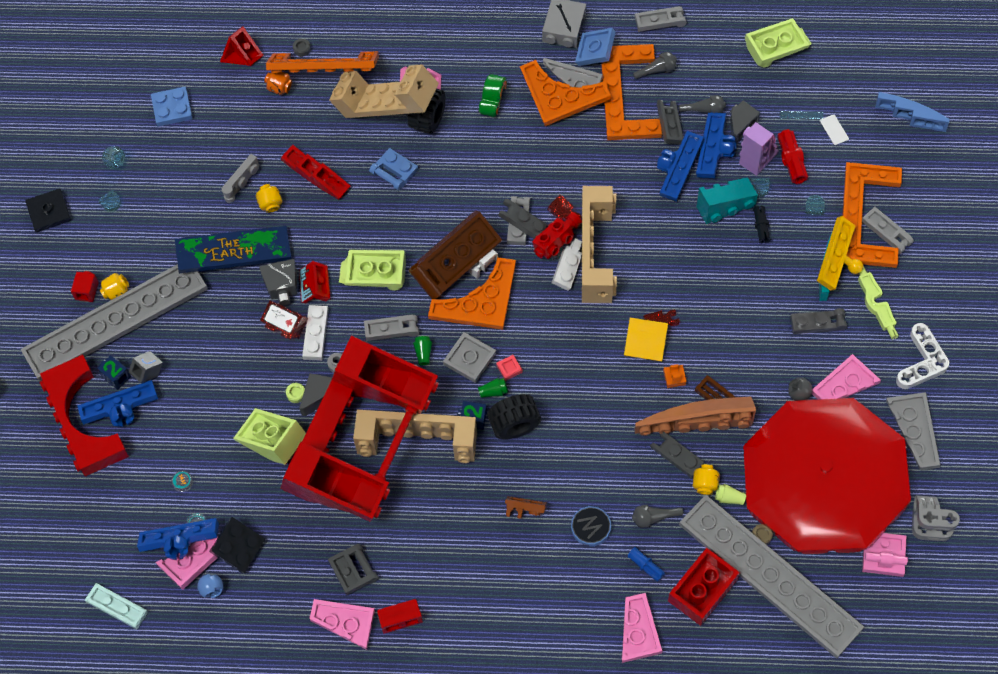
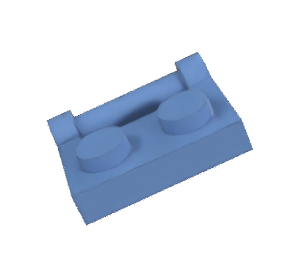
(397, 165)

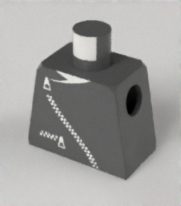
(280, 280)

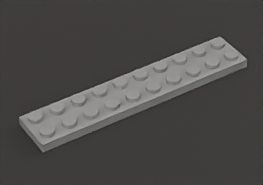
(113, 319)
(772, 576)

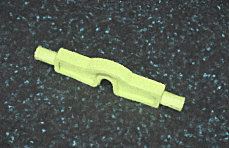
(882, 309)

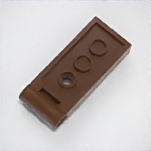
(461, 247)

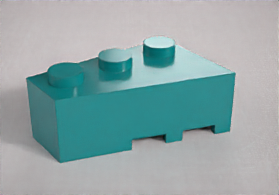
(726, 199)

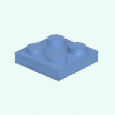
(595, 46)
(171, 106)

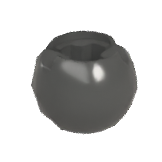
(800, 389)

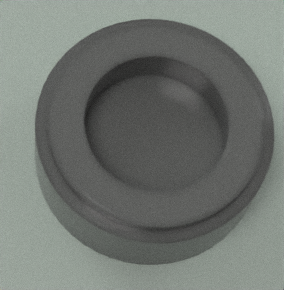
(301, 47)

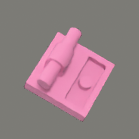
(886, 556)

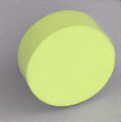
(295, 392)

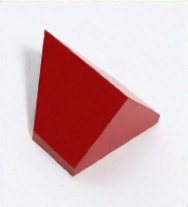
(241, 49)

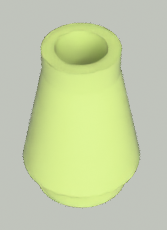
(729, 495)

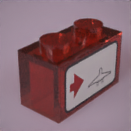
(284, 320)

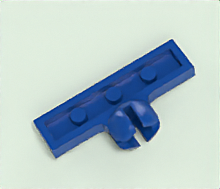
(714, 145)
(678, 165)
(118, 404)
(177, 538)

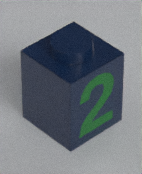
(113, 372)
(477, 410)

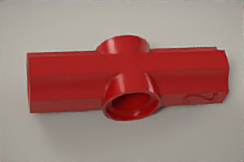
(792, 156)

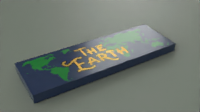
(232, 249)

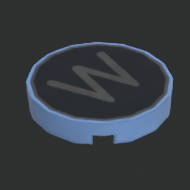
(591, 526)

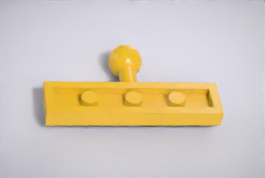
(836, 255)

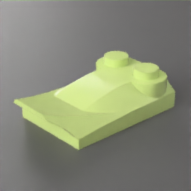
(776, 42)
(374, 268)

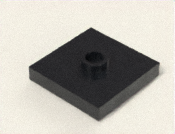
(48, 210)

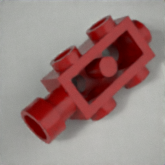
(555, 236)

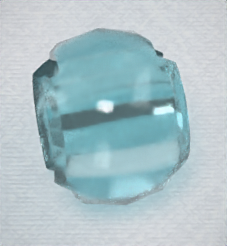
(113, 157)

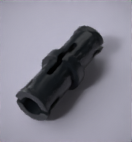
(761, 224)

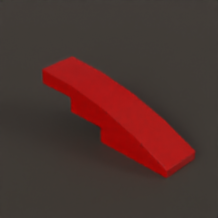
(314, 172)

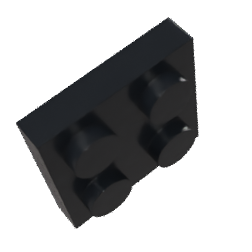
(237, 545)

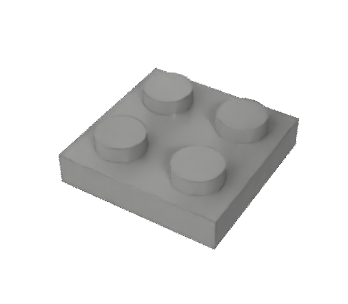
(469, 357)

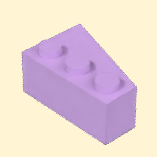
(757, 148)

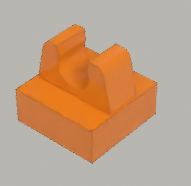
(674, 376)

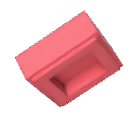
(509, 367)

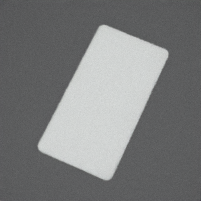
(834, 129)

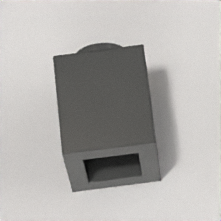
(145, 367)

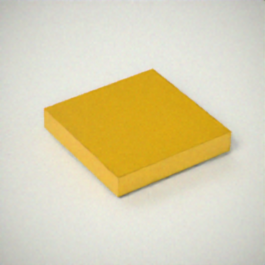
(645, 339)

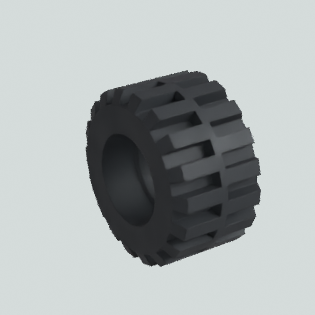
(430, 119)
(514, 416)

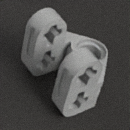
(932, 518)

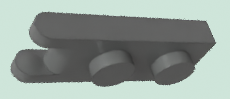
(670, 122)
(522, 219)
(677, 455)

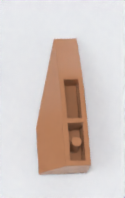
(701, 415)

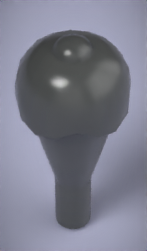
(664, 63)
(714, 104)
(645, 515)

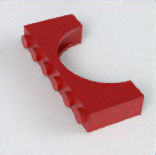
(90, 452)

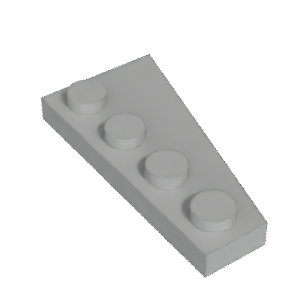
(916, 426)

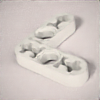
(929, 362)

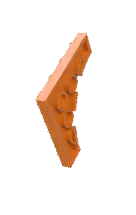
(558, 99)
(484, 305)

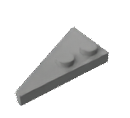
(572, 75)

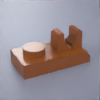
(533, 506)

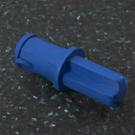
(646, 564)

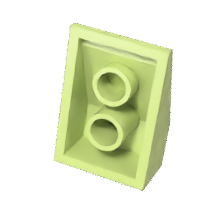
(271, 435)

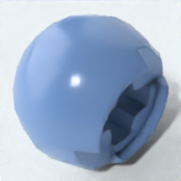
(210, 586)

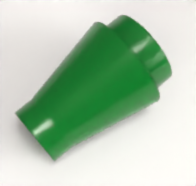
(423, 349)
(494, 388)

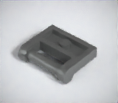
(346, 571)

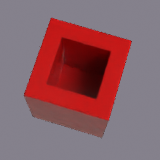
(84, 286)

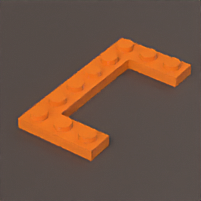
(283, 61)
(616, 126)
(855, 177)

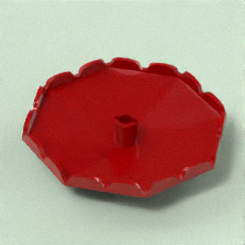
(826, 476)

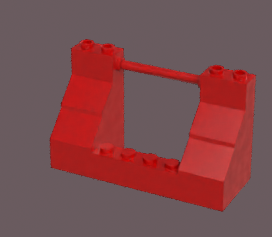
(366, 374)

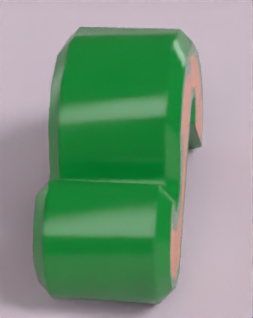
(492, 95)

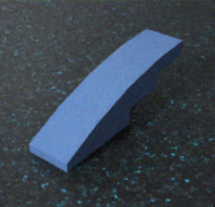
(918, 114)

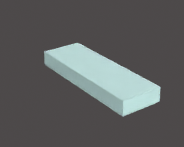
(116, 606)

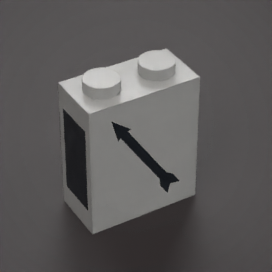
(564, 23)

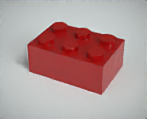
(703, 586)

